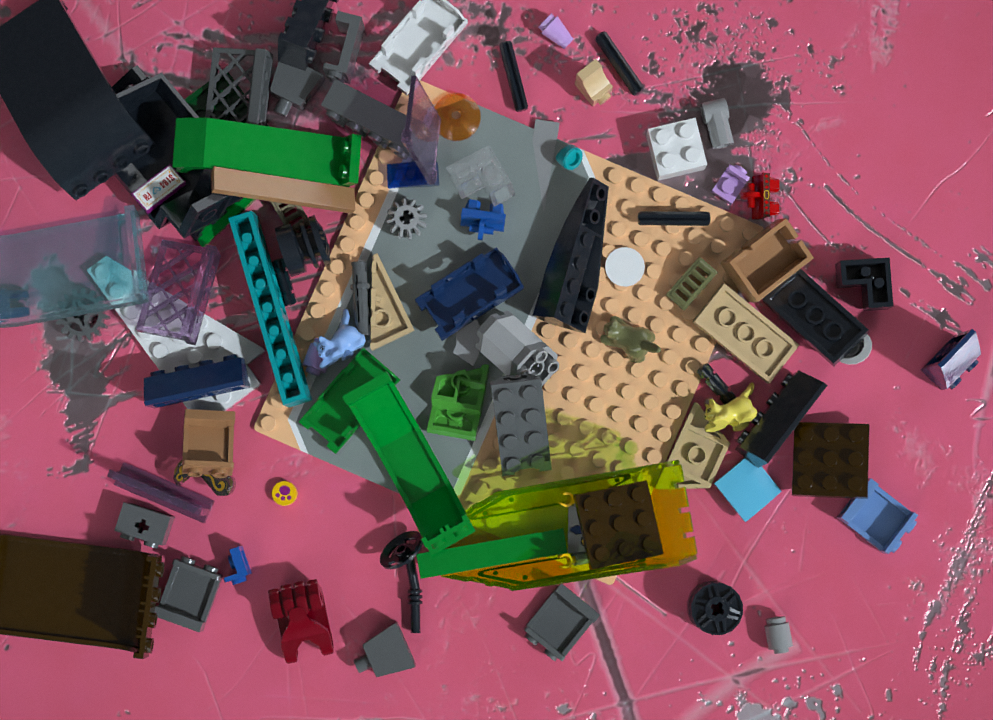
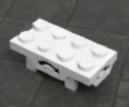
(418, 41)

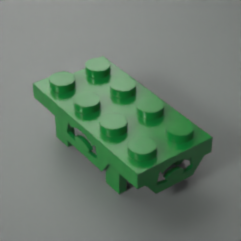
(330, 413)

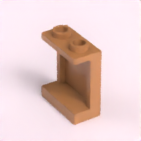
(208, 443)

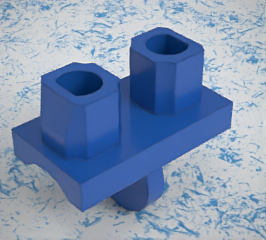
(483, 221)

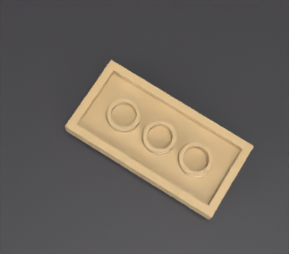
(745, 333)

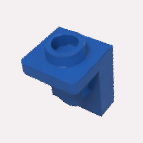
(239, 562)

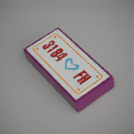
(158, 189)

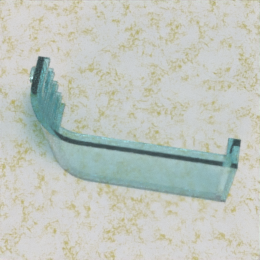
(72, 270)

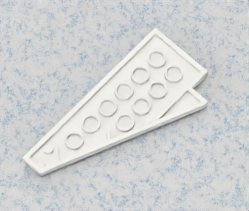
(212, 344)

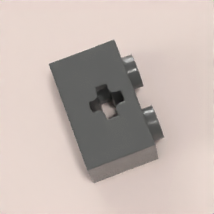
(158, 523)

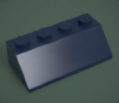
(195, 382)

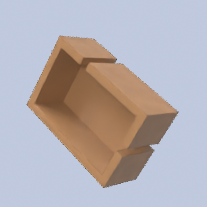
(766, 260)

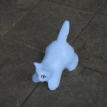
(342, 343)

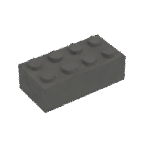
(366, 117)

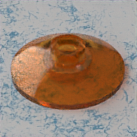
(459, 128)

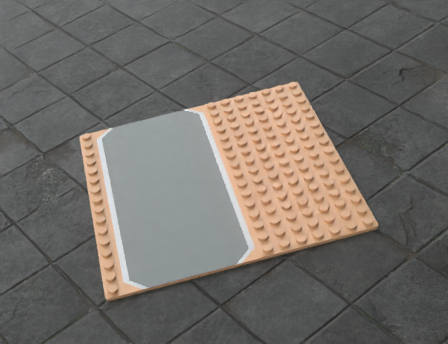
(598, 403)

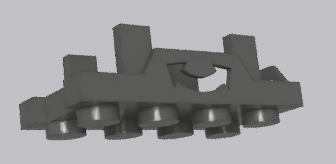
(521, 423)

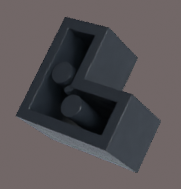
(872, 277)

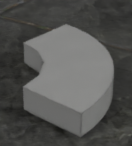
(466, 342)

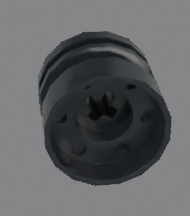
(303, 245)
(712, 593)

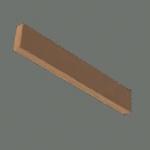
(283, 190)

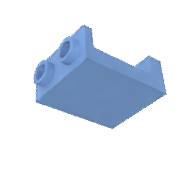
(879, 518)

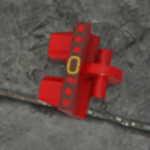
(759, 196)

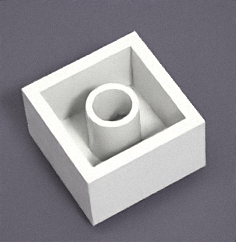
(676, 149)

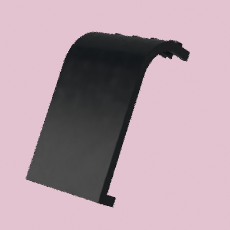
(65, 100)

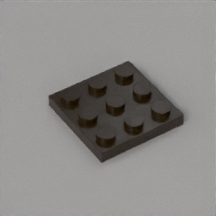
(831, 460)
(618, 525)

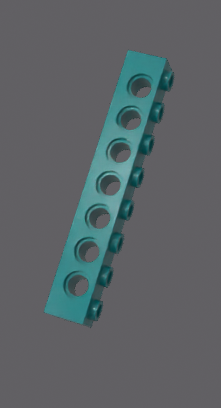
(270, 309)

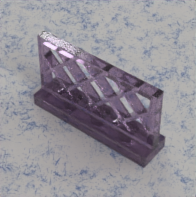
(199, 290)
(162, 492)

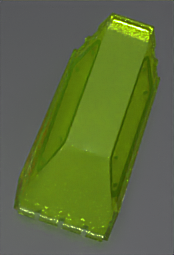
(537, 510)

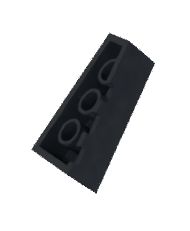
(303, 32)

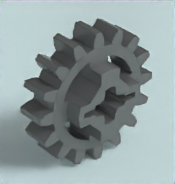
(86, 325)

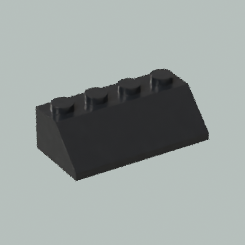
(779, 418)

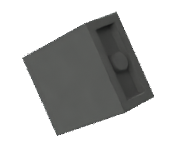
(354, 28)
(189, 594)
(560, 622)

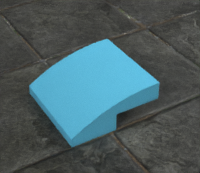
(747, 488)

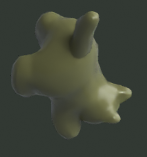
(633, 340)

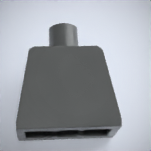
(294, 87)
(386, 653)

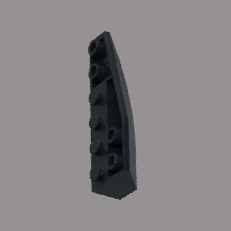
(575, 262)

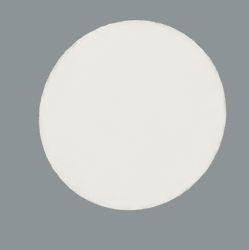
(624, 266)

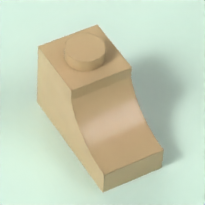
(593, 83)

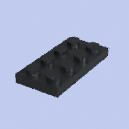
(816, 316)

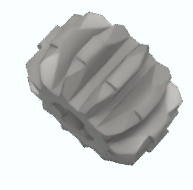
(399, 214)

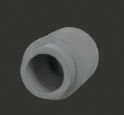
(778, 634)

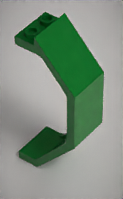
(410, 463)

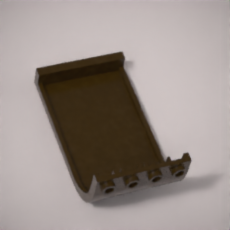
(79, 593)

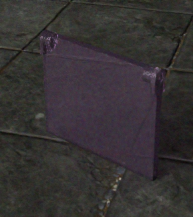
(422, 130)

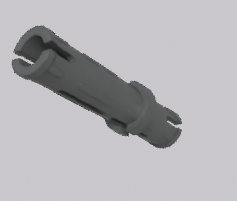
(360, 294)

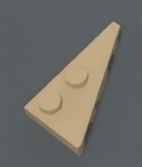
(387, 312)

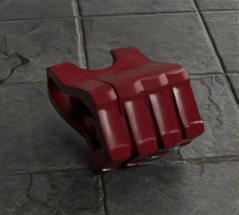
(301, 617)

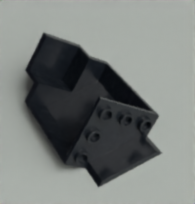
(155, 108)

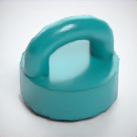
(569, 157)

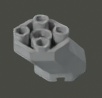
(515, 347)

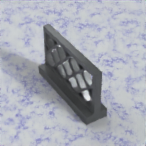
(259, 86)

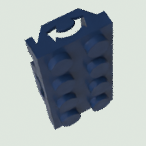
(470, 292)

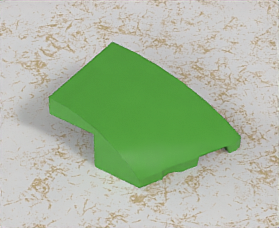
(458, 403)

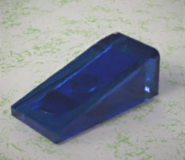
(407, 176)

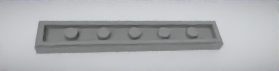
(544, 145)

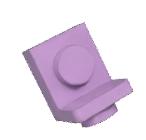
(731, 183)

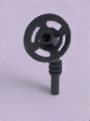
(404, 555)

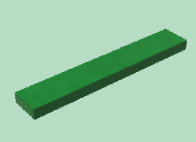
(492, 553)

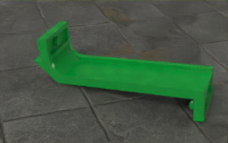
(266, 150)

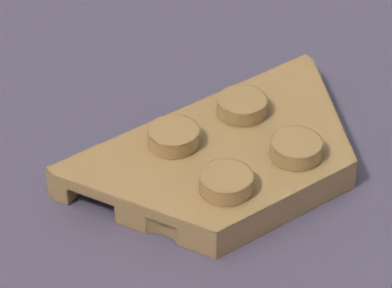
(698, 451)

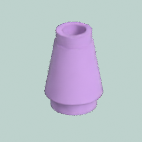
(556, 31)

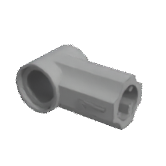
(716, 116)

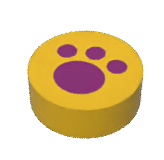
(284, 493)

